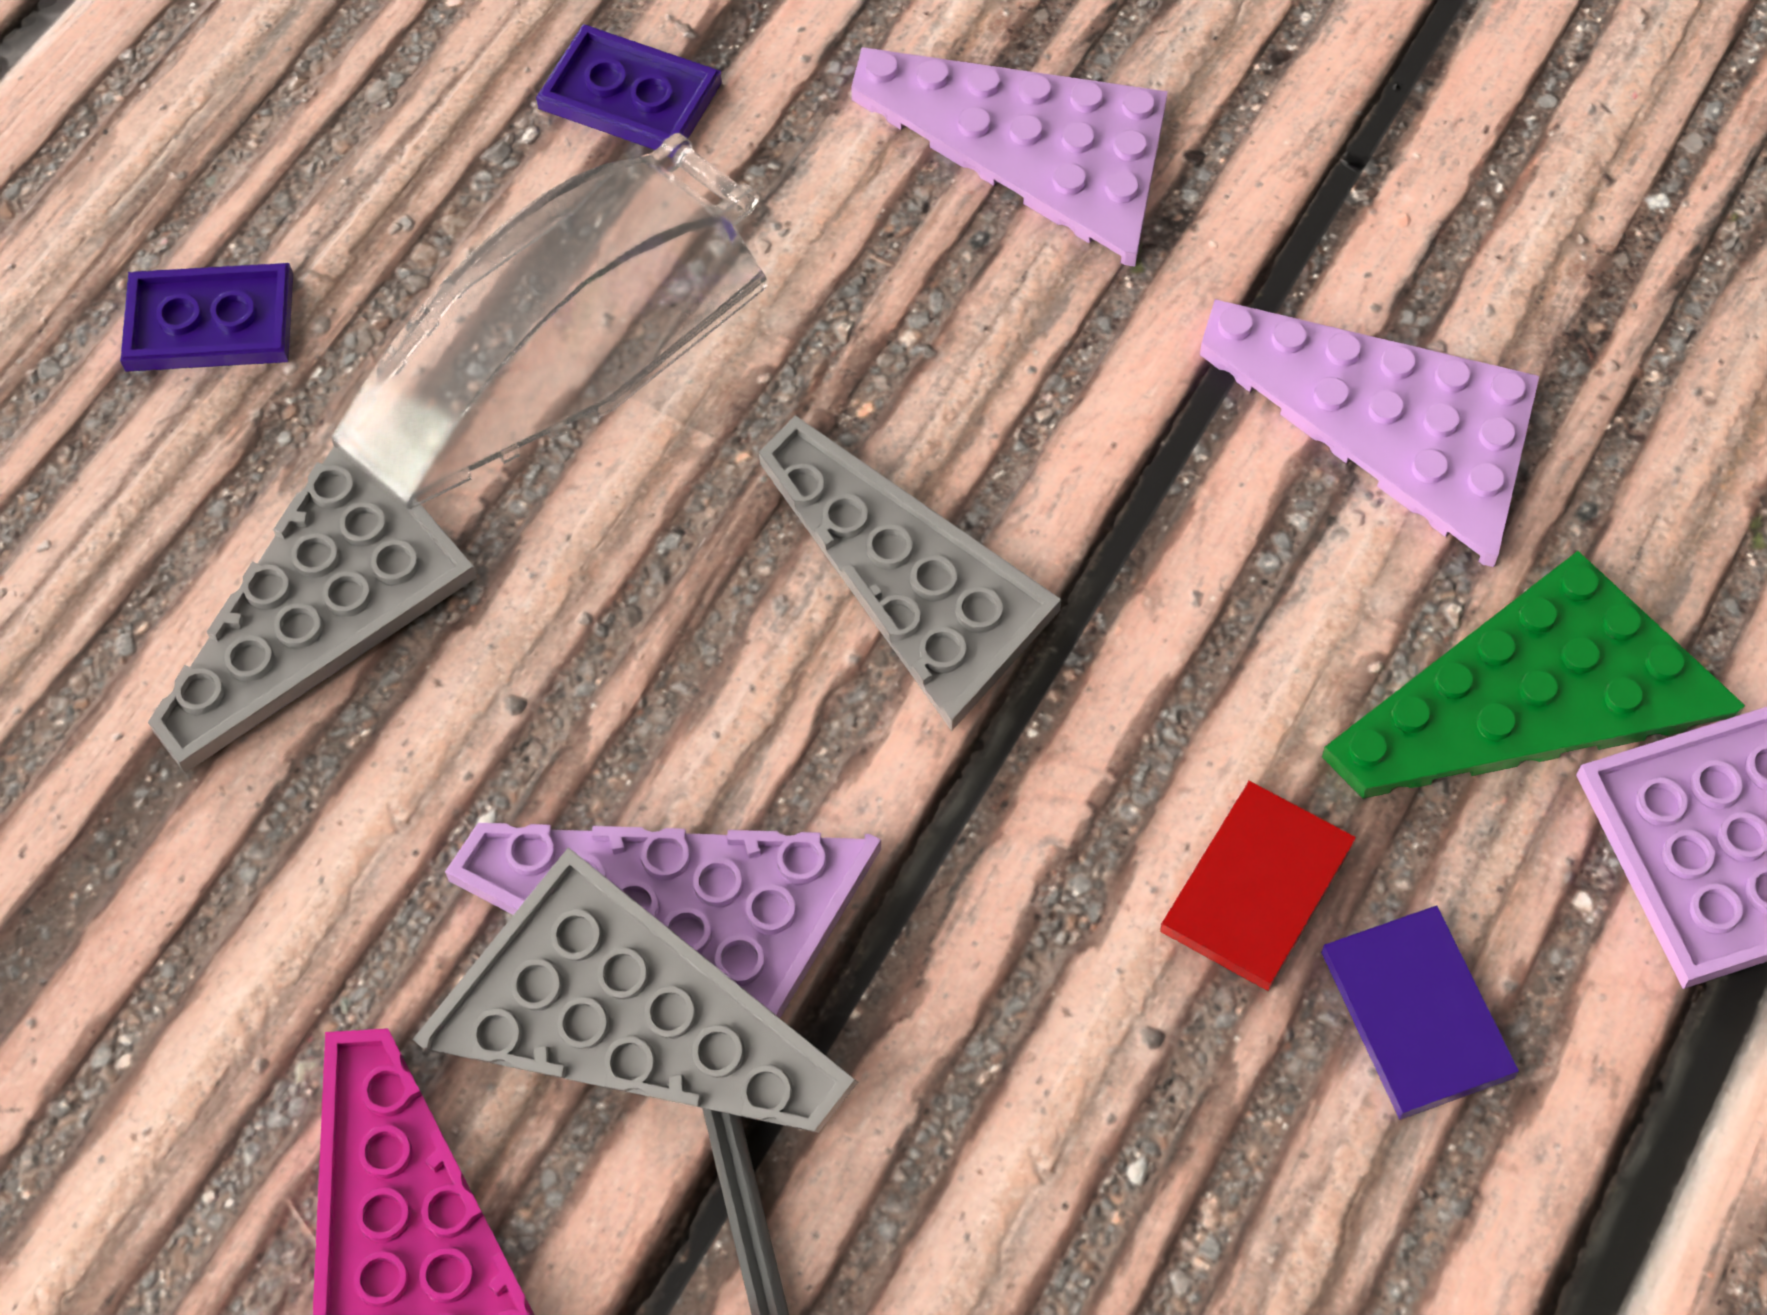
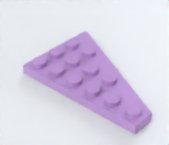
(1061, 142)
(1418, 420)
(740, 899)

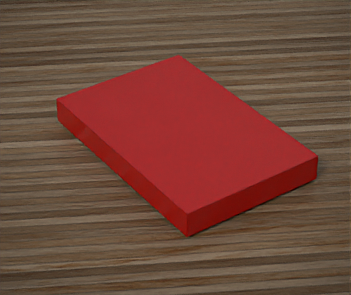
(1257, 885)

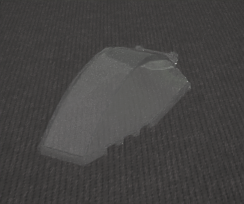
(554, 320)

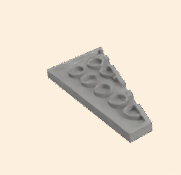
(929, 587)

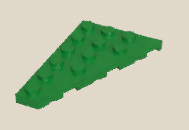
(1538, 679)

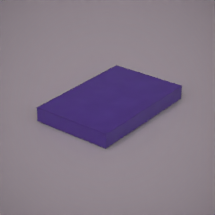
(628, 88)
(207, 317)
(1419, 1012)

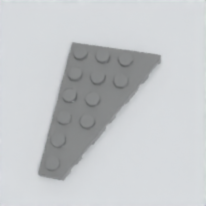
(326, 590)
(620, 1002)

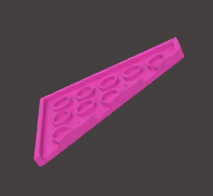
(392, 1202)

